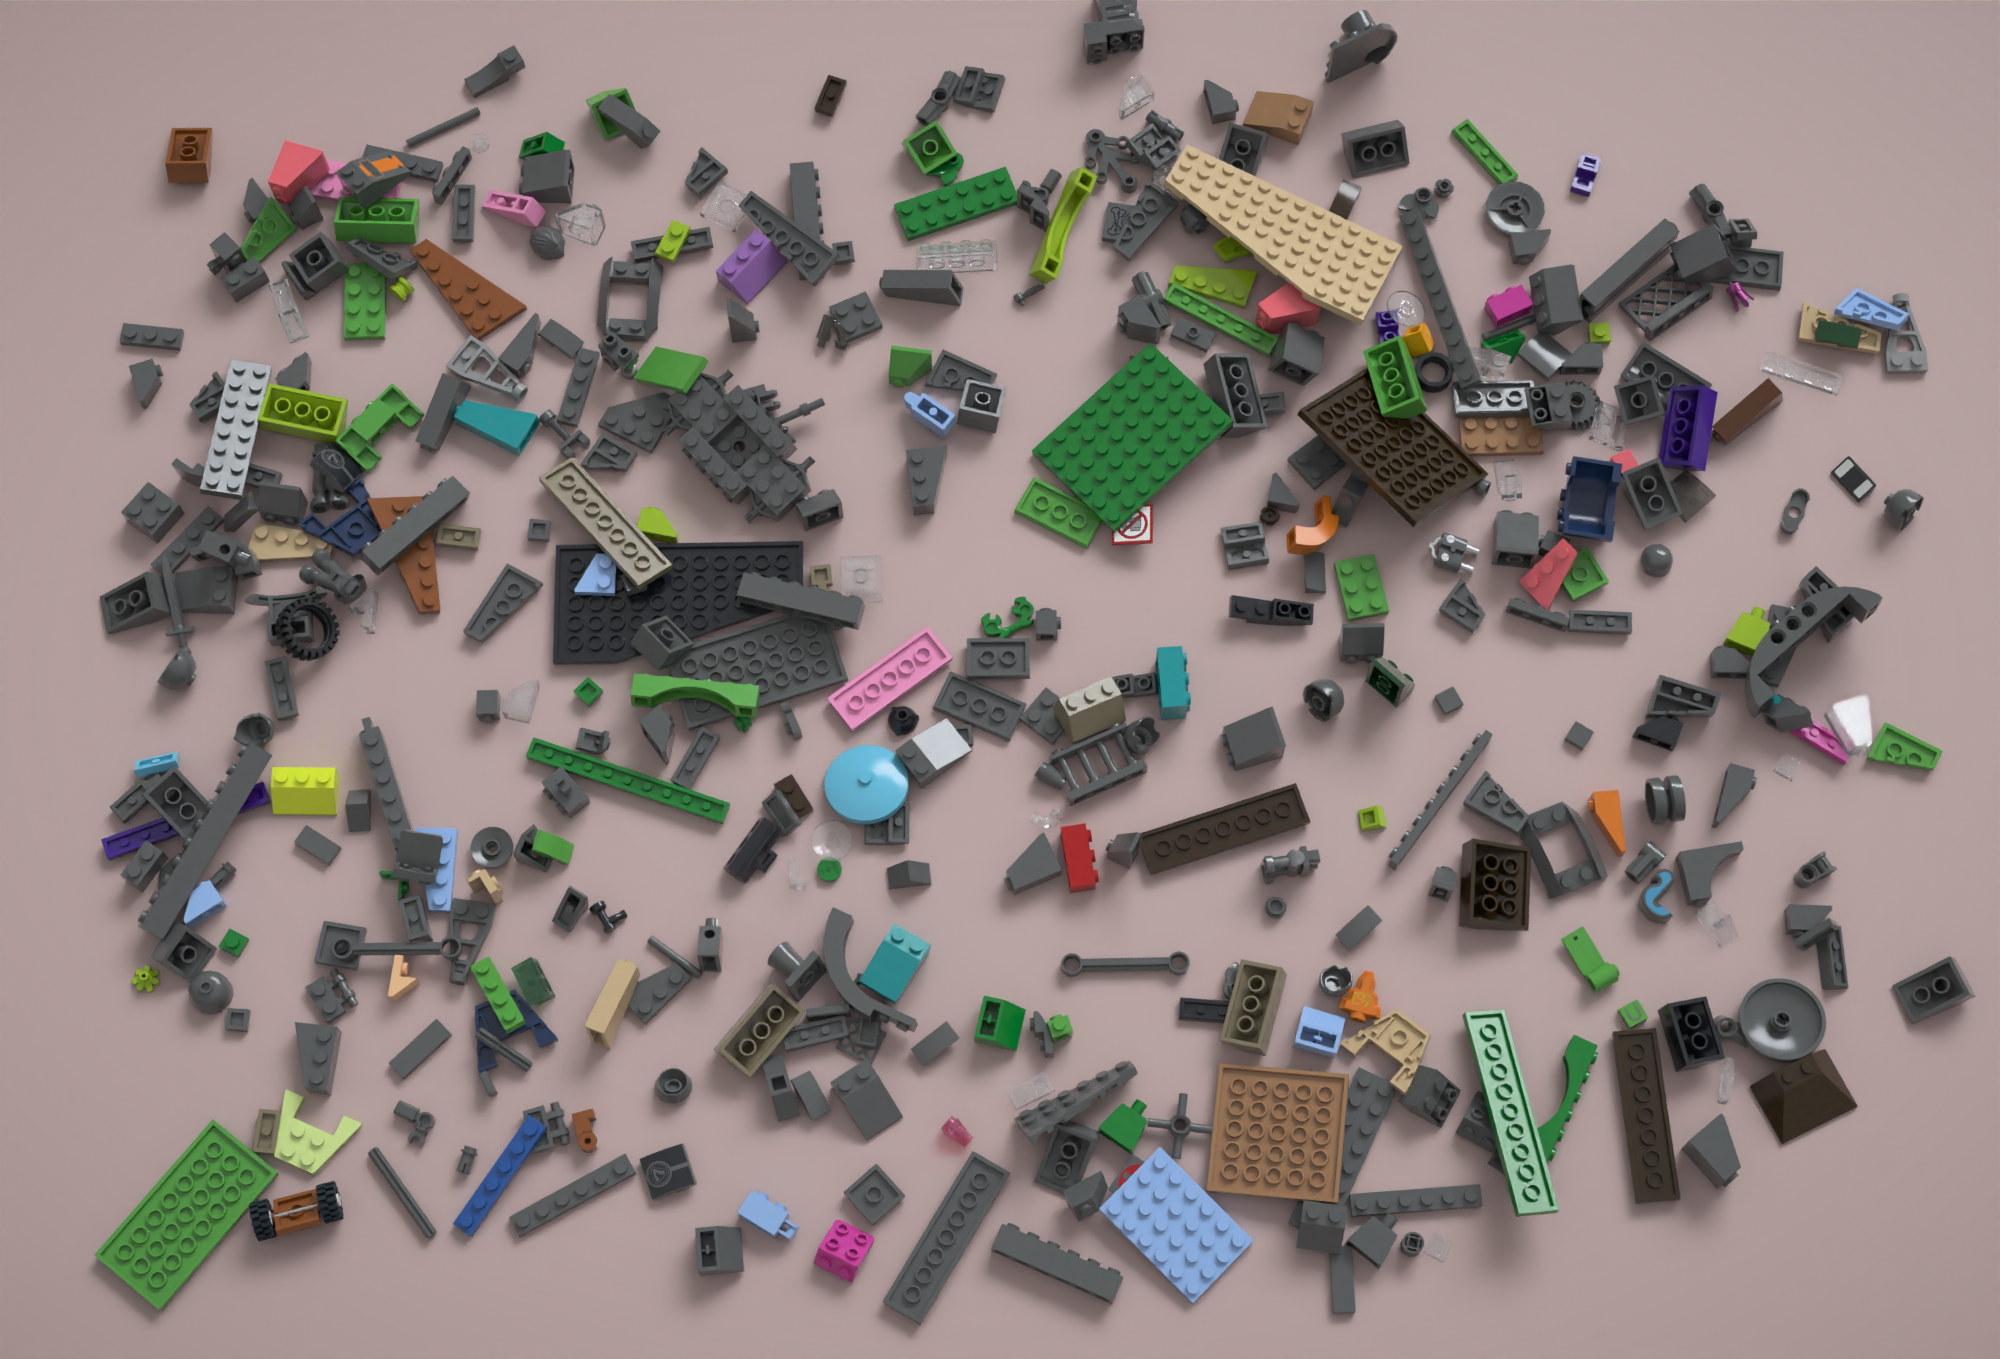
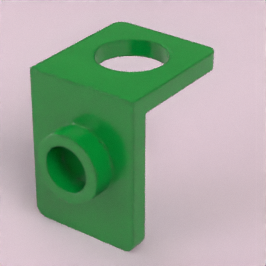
(403, 885)

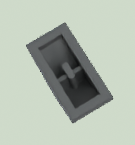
(1281, 497)
(359, 810)
(909, 874)

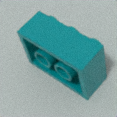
(1172, 682)

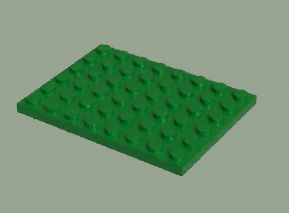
(1132, 437)

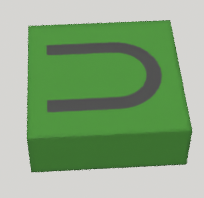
(1633, 1014)

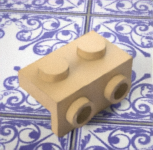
(480, 879)

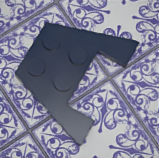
(350, 530)
(487, 1019)

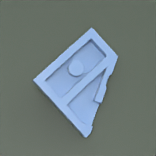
(598, 578)

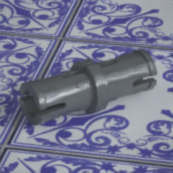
(1165, 126)

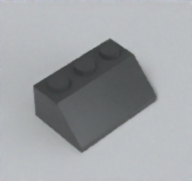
(1375, 148)
(1555, 299)

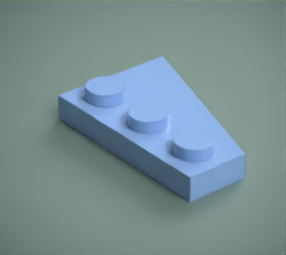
(1871, 310)

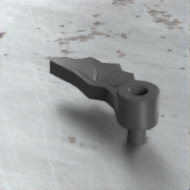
(1019, 297)

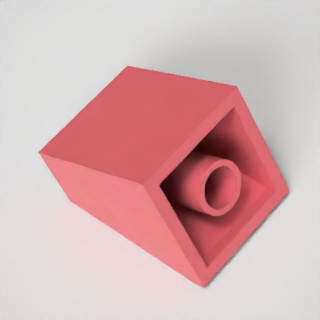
(295, 169)
(1284, 307)

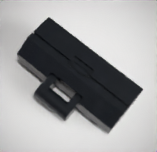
(754, 845)

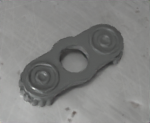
(1798, 500)

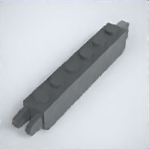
(385, 780)

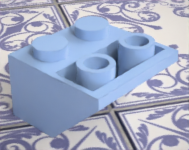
(1319, 1032)

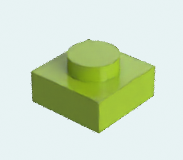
(1599, 333)

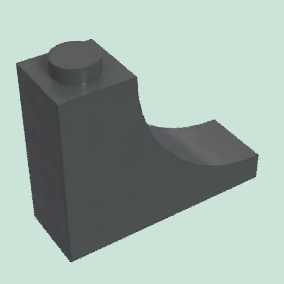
(1697, 869)

